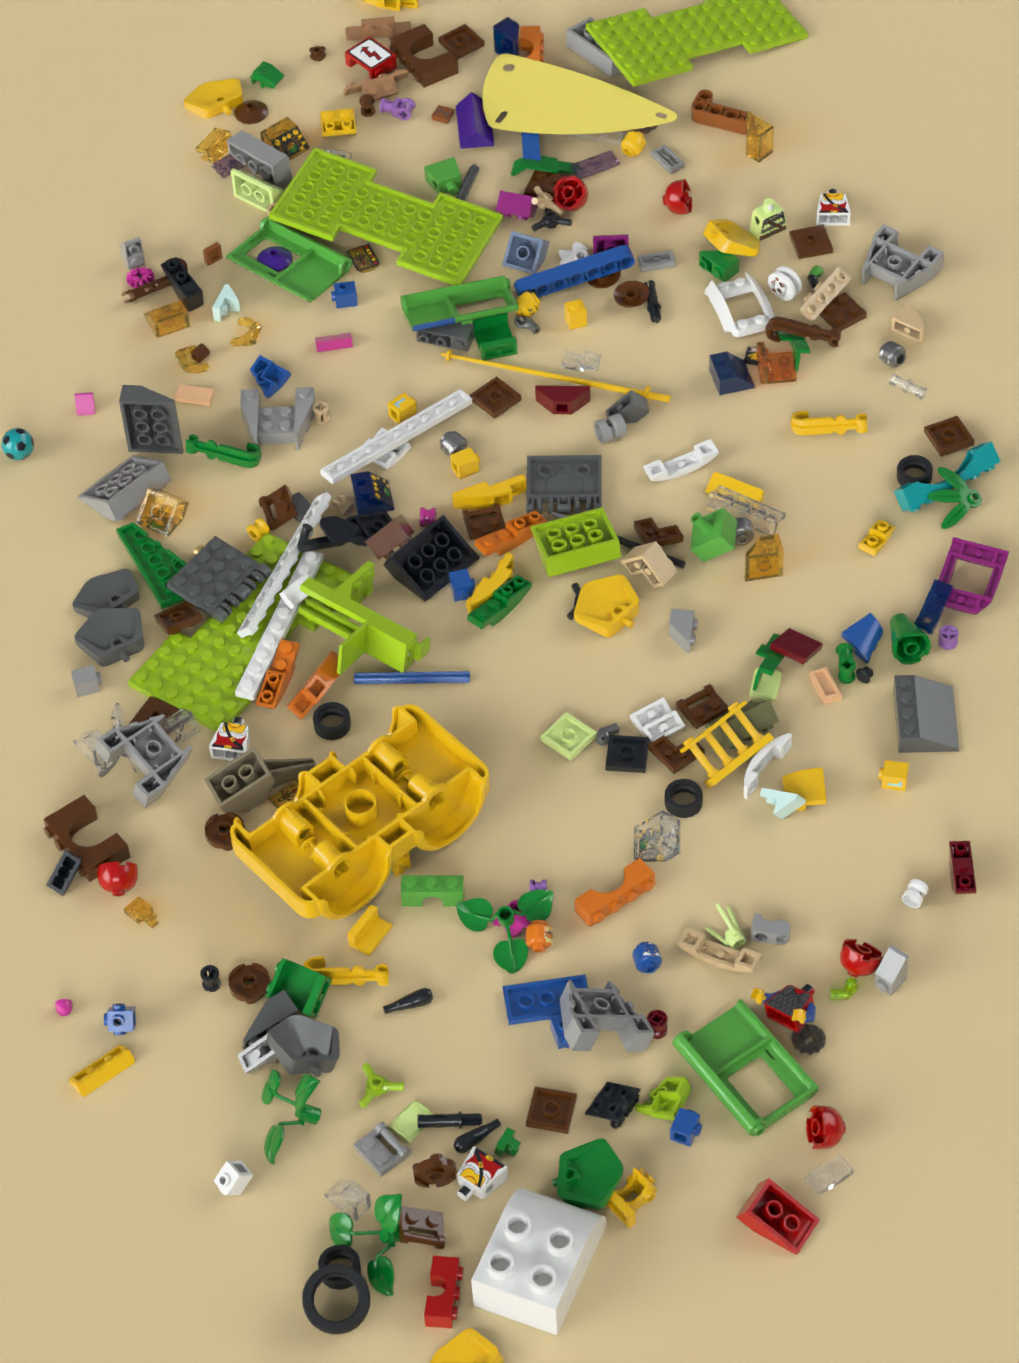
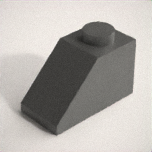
(630, 406)

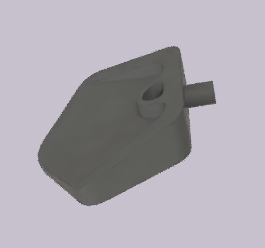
(107, 591)
(111, 635)
(305, 1045)

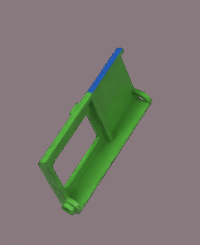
(437, 306)

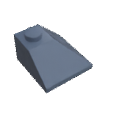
(525, 252)

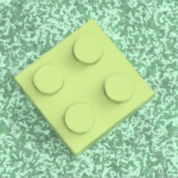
(568, 736)

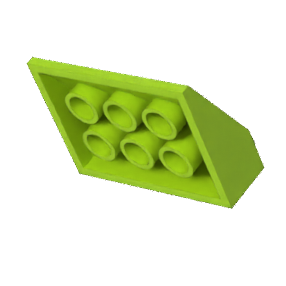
(576, 542)

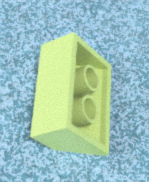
(254, 190)

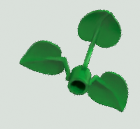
(507, 954)
(303, 1111)
(387, 1212)

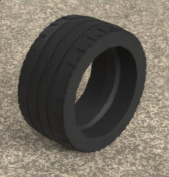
(323, 1274)

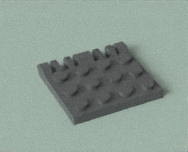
(564, 481)
(217, 577)

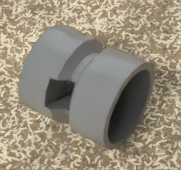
(610, 428)

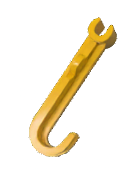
(803, 425)
(346, 976)

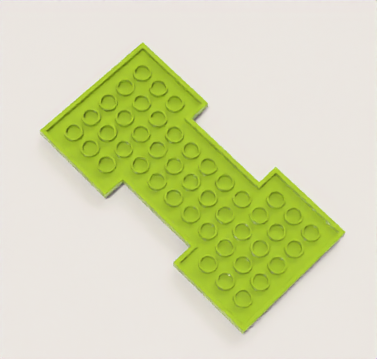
(661, 45)
(433, 238)
(207, 668)

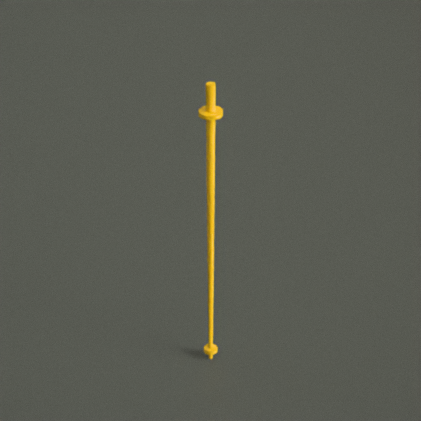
(620, 389)

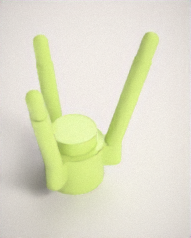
(734, 936)

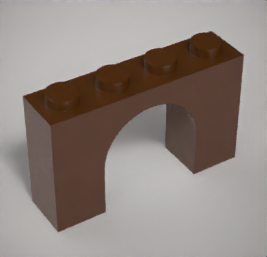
(424, 70)
(68, 821)

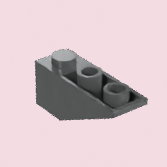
(450, 336)
(271, 1014)

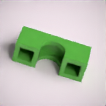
(445, 887)

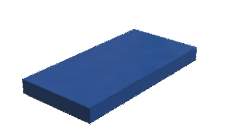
(537, 999)

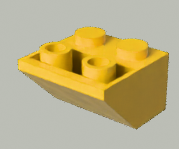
(338, 123)

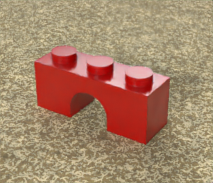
(441, 1309)

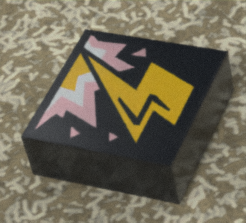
(750, 357)

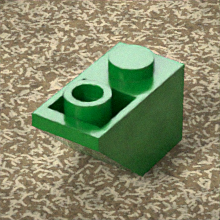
(719, 264)

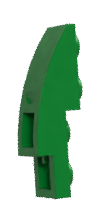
(501, 604)

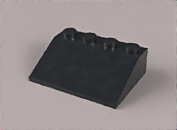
(429, 557)

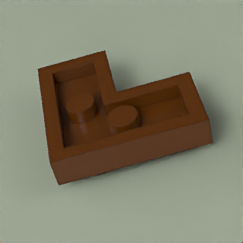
(663, 536)
(671, 755)

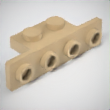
(824, 294)

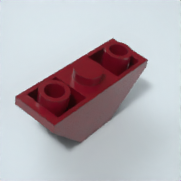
(562, 398)
(961, 867)

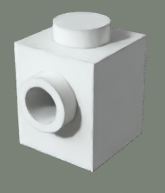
(233, 1178)

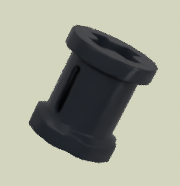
(213, 977)

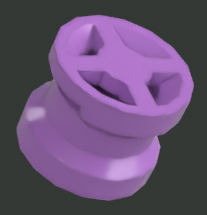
(948, 637)
(542, 885)

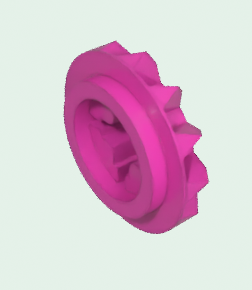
(133, 279)

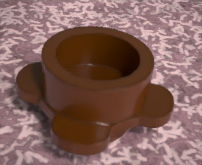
(317, 53)

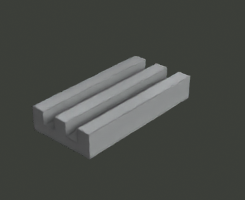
(664, 160)
(656, 261)

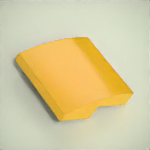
(808, 785)

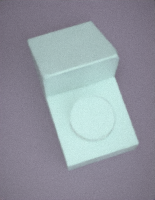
(226, 301)
(784, 802)

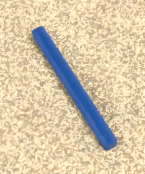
(411, 677)

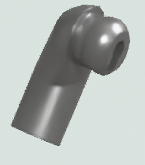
(526, 323)
(603, 733)

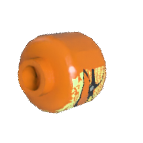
(539, 935)

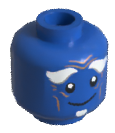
(647, 957)

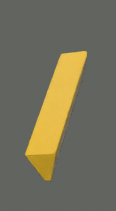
(735, 485)
(102, 1070)

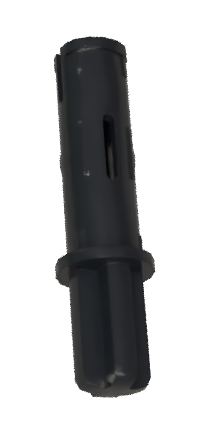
(653, 305)
(448, 1120)

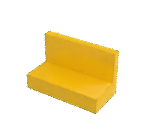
(368, 931)

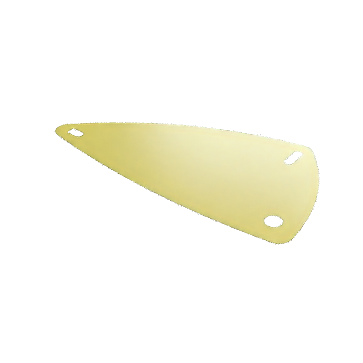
(562, 101)

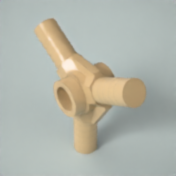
(545, 201)

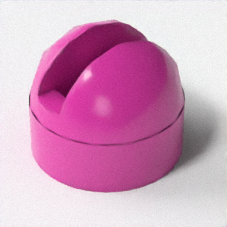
(63, 1007)

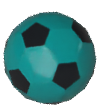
(17, 444)

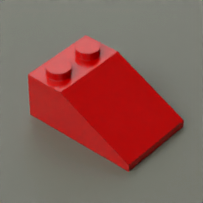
(778, 1216)

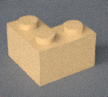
(651, 562)

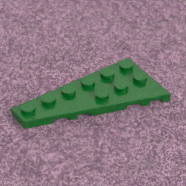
(153, 562)

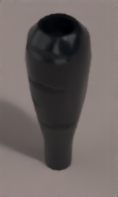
(415, 999)
(472, 1138)

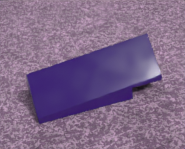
(472, 123)

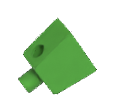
(444, 176)

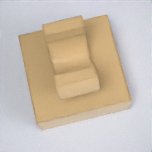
(340, 506)

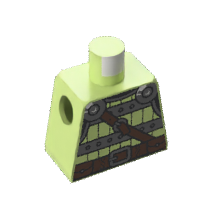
(767, 220)

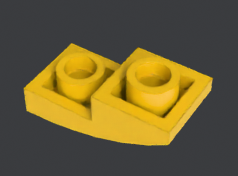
(877, 537)

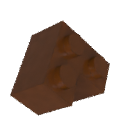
(393, 534)

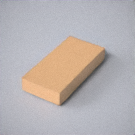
(194, 395)
(825, 685)

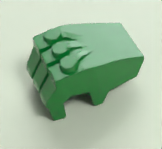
(266, 75)

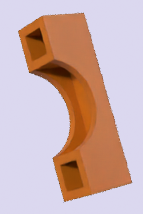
(531, 42)
(595, 905)

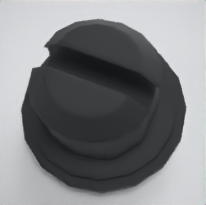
(864, 674)

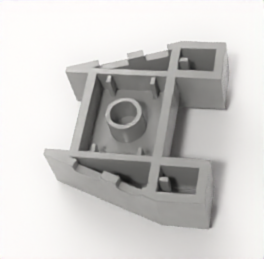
(898, 265)
(278, 424)
(150, 750)
(591, 1010)

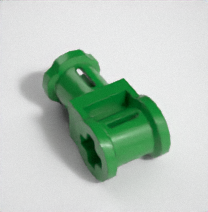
(846, 663)

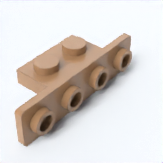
(377, 28)
(380, 87)

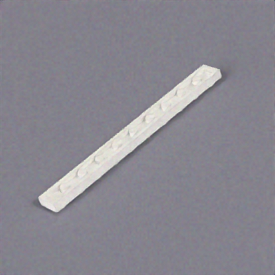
(396, 436)
(282, 568)
(275, 631)

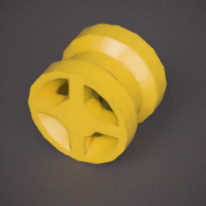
(257, 529)

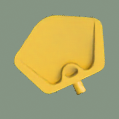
(215, 98)
(731, 238)
(607, 605)
(468, 1348)

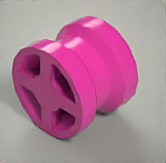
(427, 516)

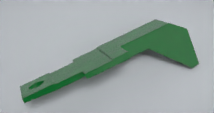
(546, 164)
(798, 344)
(770, 663)

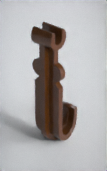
(150, 287)
(802, 329)

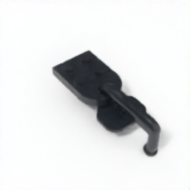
(341, 531)

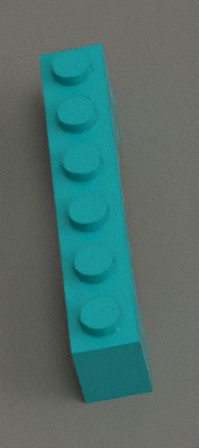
(978, 459)

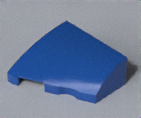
(269, 375)
(864, 636)

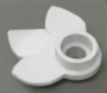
(578, 251)

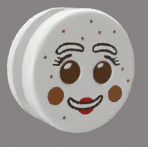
(785, 283)

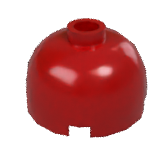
(570, 193)
(678, 198)
(117, 878)
(859, 959)
(824, 1127)

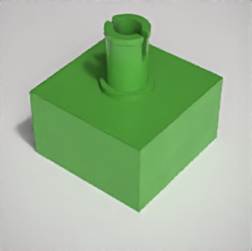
(713, 534)

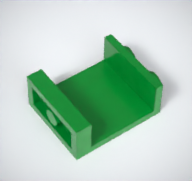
(494, 337)
(301, 984)

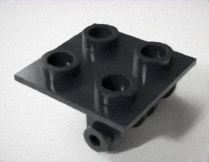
(614, 1103)

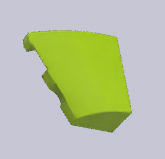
(666, 1098)

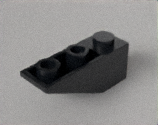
(183, 284)

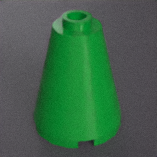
(908, 640)

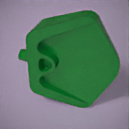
(588, 1175)

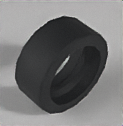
(918, 462)
(335, 732)
(679, 810)
(334, 1252)

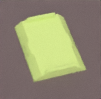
(767, 687)
(406, 1124)

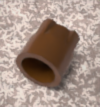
(200, 353)

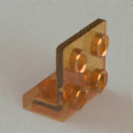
(775, 366)

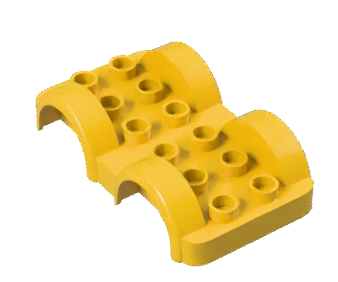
(353, 820)

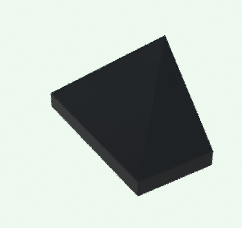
(64, 872)

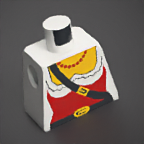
(833, 209)
(230, 740)
(480, 1175)

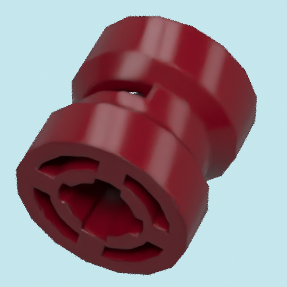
(658, 1021)

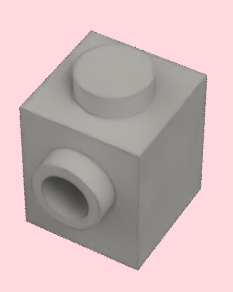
(86, 680)

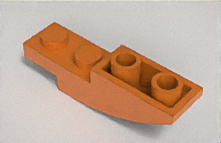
(514, 534)
(279, 675)
(315, 687)

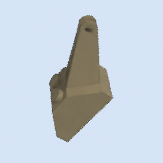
(250, 778)

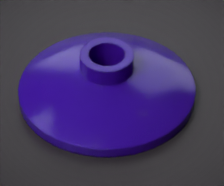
(275, 258)

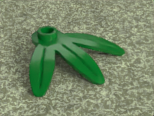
(963, 496)

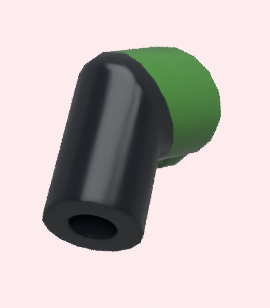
(814, 274)

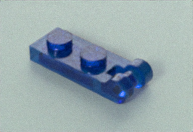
(934, 606)

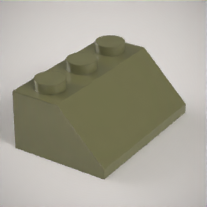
(759, 713)

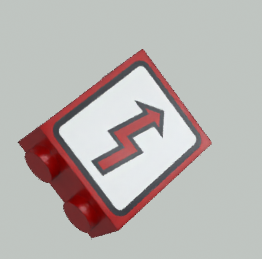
(372, 57)

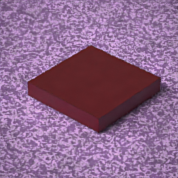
(796, 646)

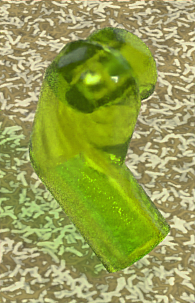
(846, 992)

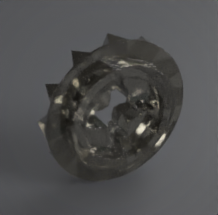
(817, 1043)

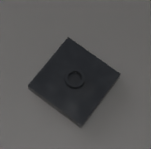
(627, 753)

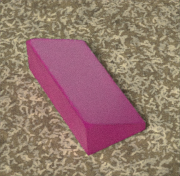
(333, 342)

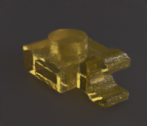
(141, 911)

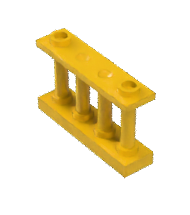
(744, 751)

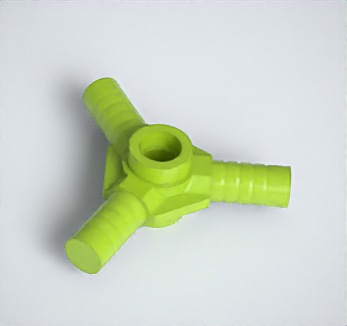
(377, 1086)

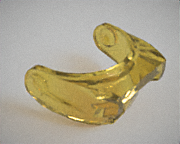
(251, 336)
(188, 365)

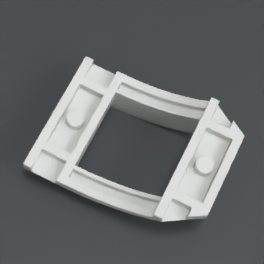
(740, 286)

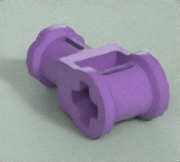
(398, 107)

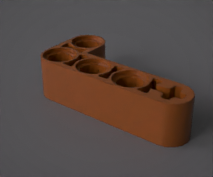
(716, 115)

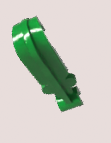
(225, 453)

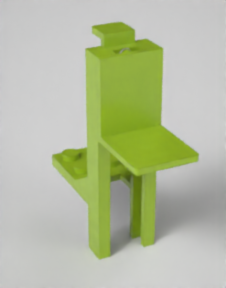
(375, 636)

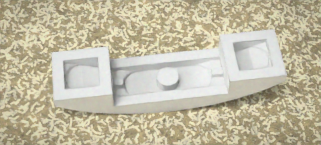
(682, 465)
(775, 748)

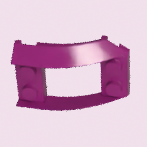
(976, 554)

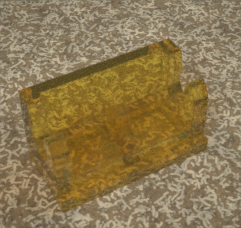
(214, 145)

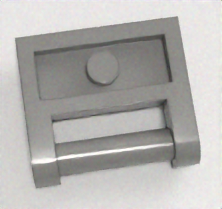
(375, 1152)

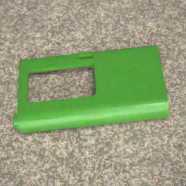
(305, 277)
(729, 1046)

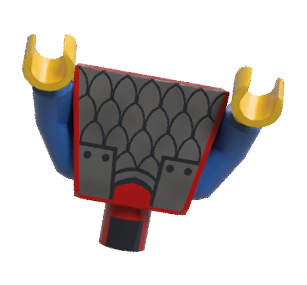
(788, 1006)

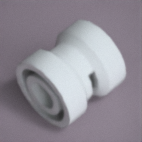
(914, 895)

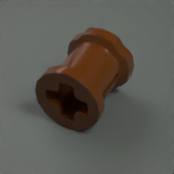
(367, 108)

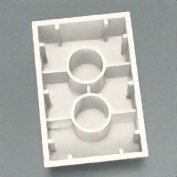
(536, 1260)

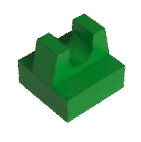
(507, 1144)

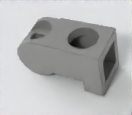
(770, 931)

